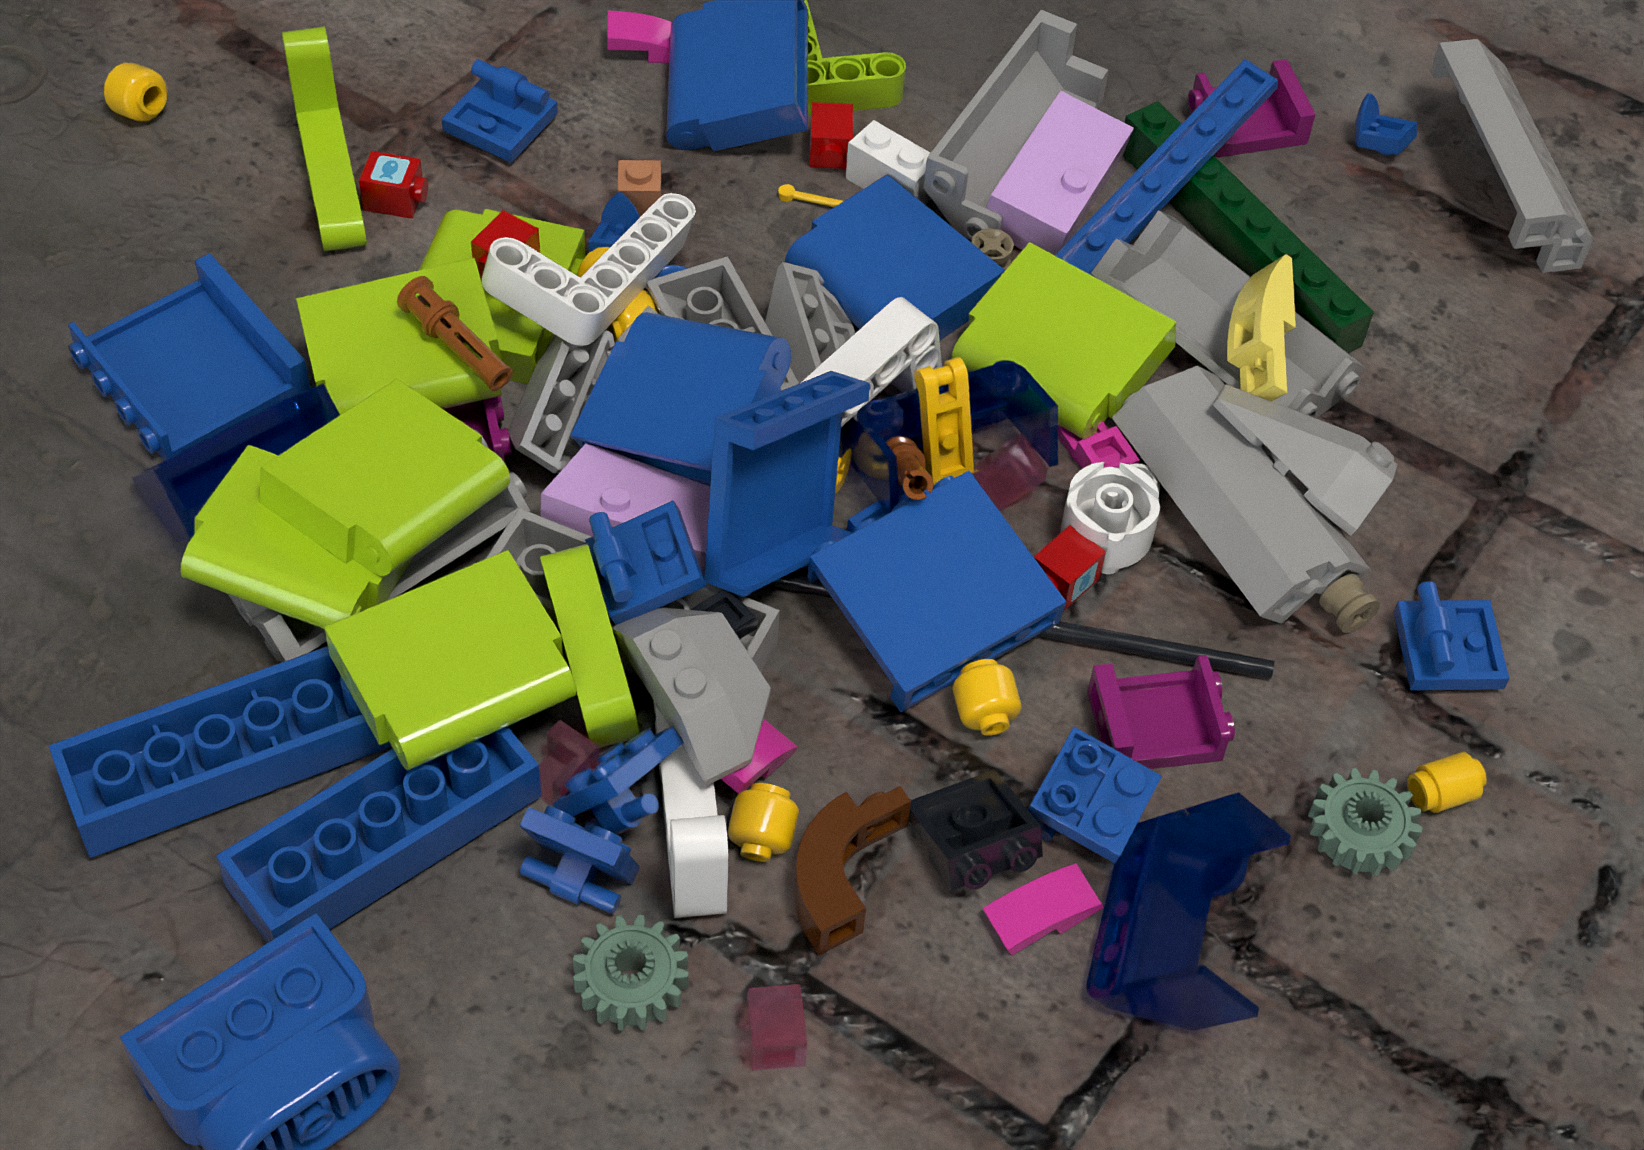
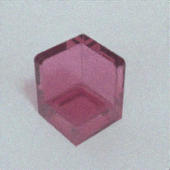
(1010, 471)
(567, 756)
(777, 1027)

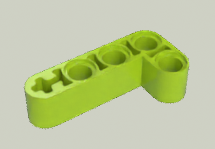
(590, 646)

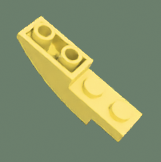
(1258, 327)

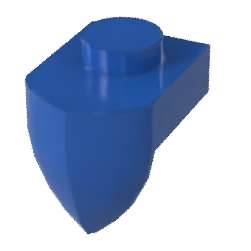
(1381, 132)
(615, 221)

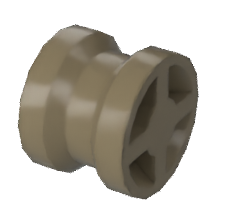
(995, 244)
(1349, 603)

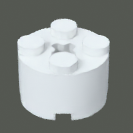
(1114, 511)

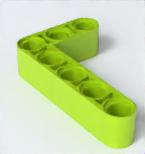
(859, 80)
(323, 139)

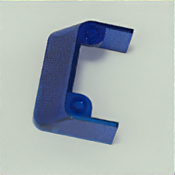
(994, 394)
(186, 481)
(1160, 911)

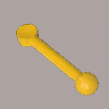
(787, 193)

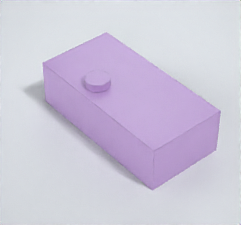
(1059, 173)
(623, 489)

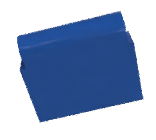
(737, 73)
(895, 247)
(669, 386)

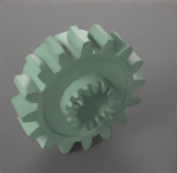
(1364, 822)
(632, 998)

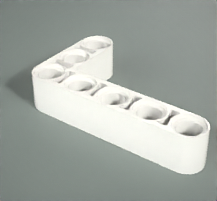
(587, 305)
(887, 351)
(693, 836)

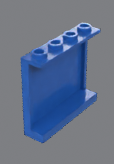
(191, 362)
(776, 482)
(937, 587)

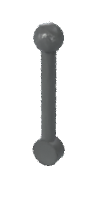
(647, 718)

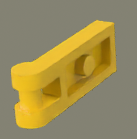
(945, 419)

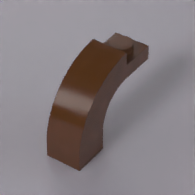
(823, 896)

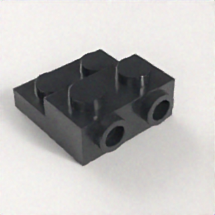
(976, 831)

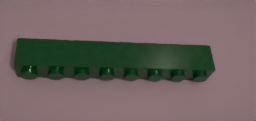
(1252, 234)

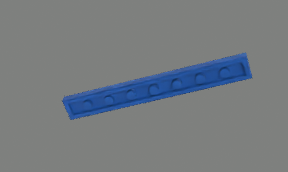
(1171, 165)

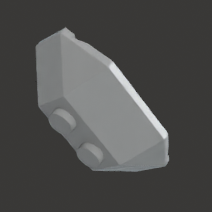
(806, 318)
(556, 399)
(699, 684)

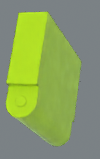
(1070, 333)
(519, 338)
(366, 341)
(383, 479)
(269, 562)
(452, 660)

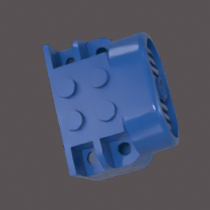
(269, 1050)

